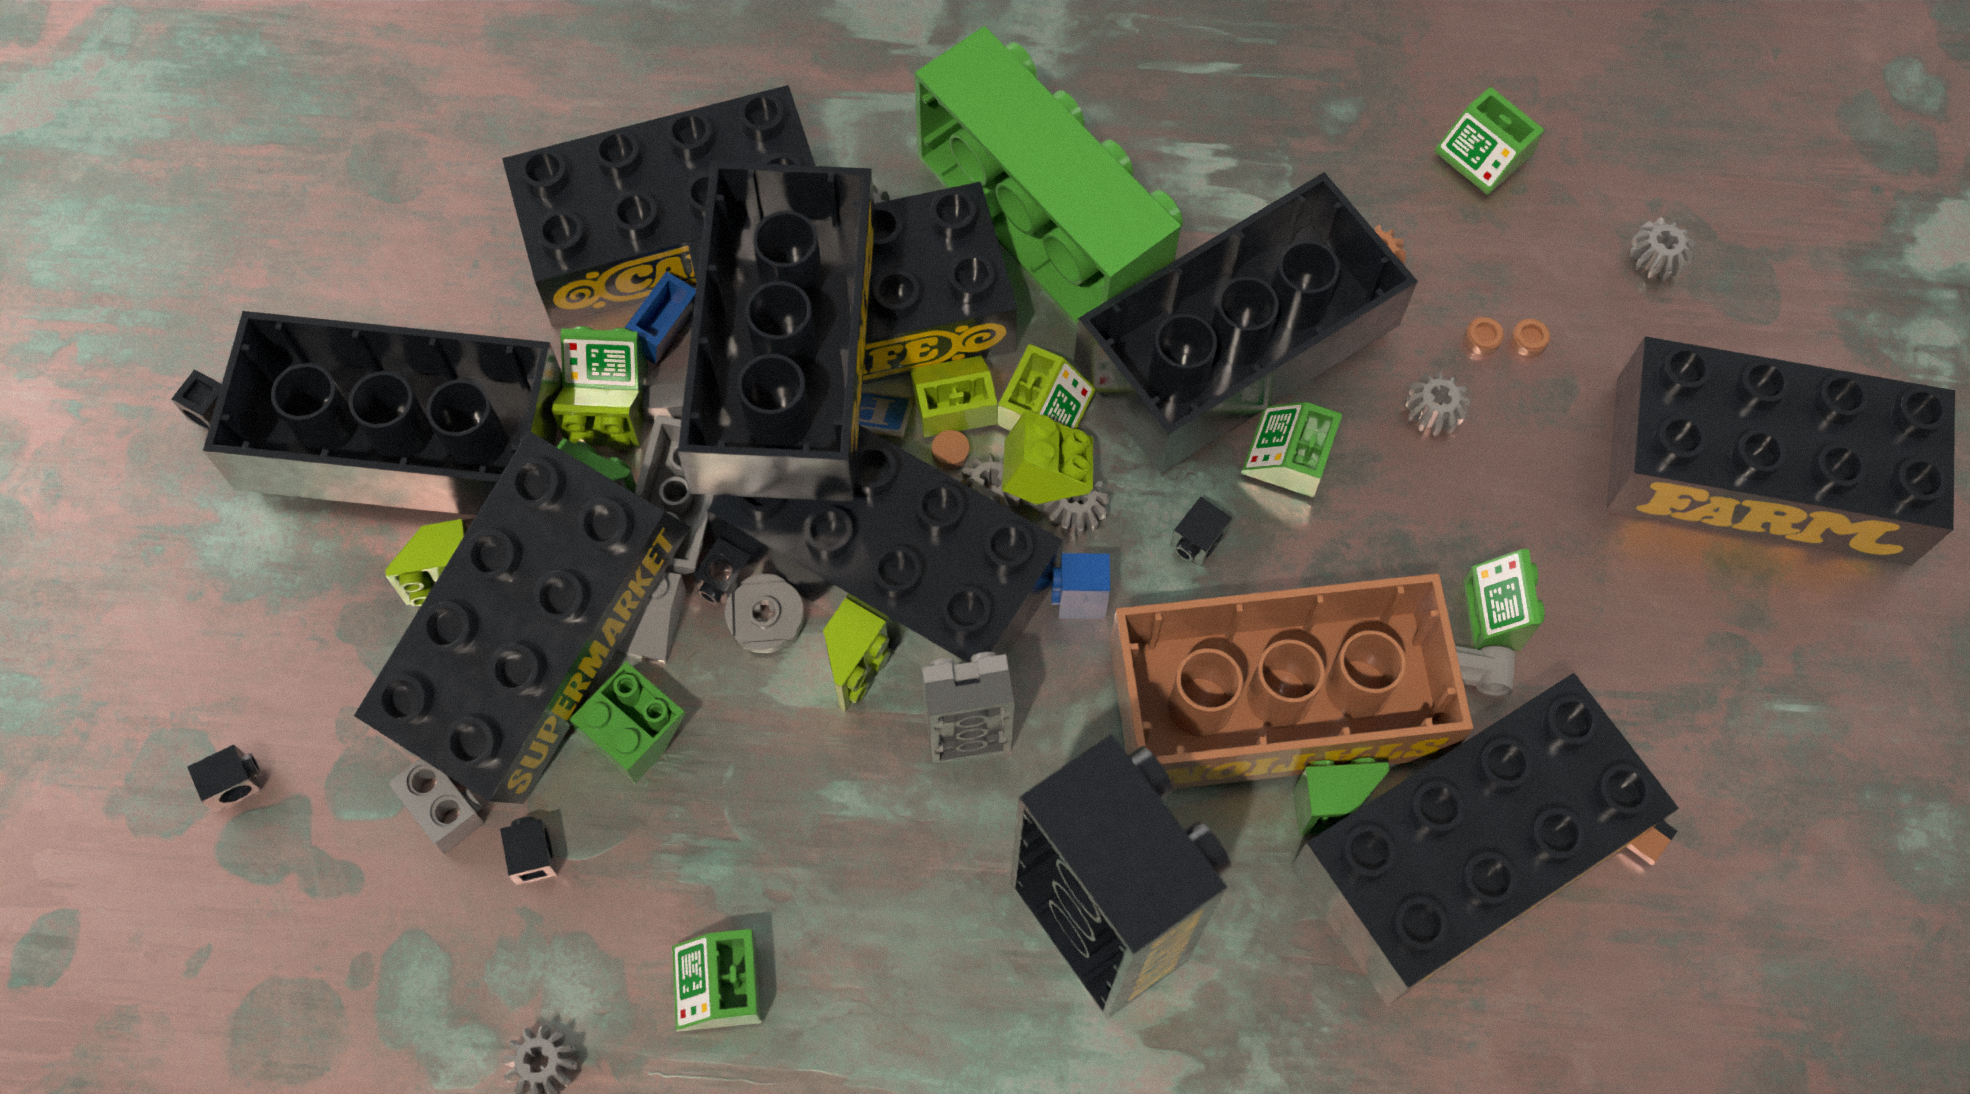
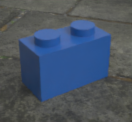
(663, 315)
(1081, 586)

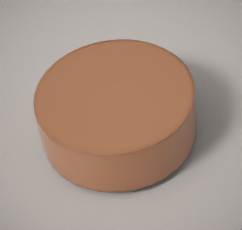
(1484, 336)
(1530, 337)
(950, 449)

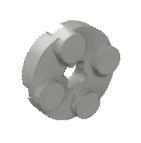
(747, 600)

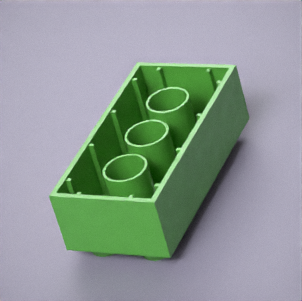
(1050, 187)

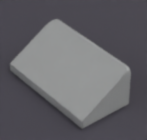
(663, 400)

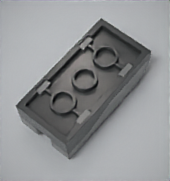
(968, 707)

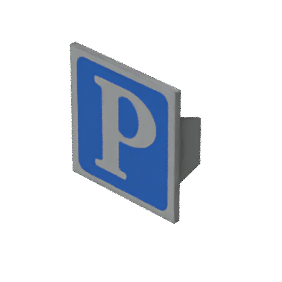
(885, 413)

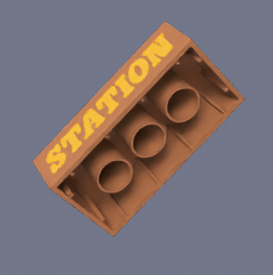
(1290, 680)

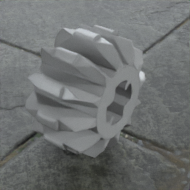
(1662, 249)
(1441, 391)
(985, 474)
(1078, 515)
(549, 1046)

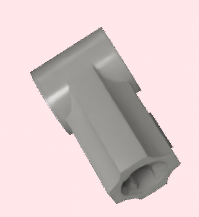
(1488, 669)

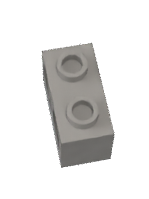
(432, 806)

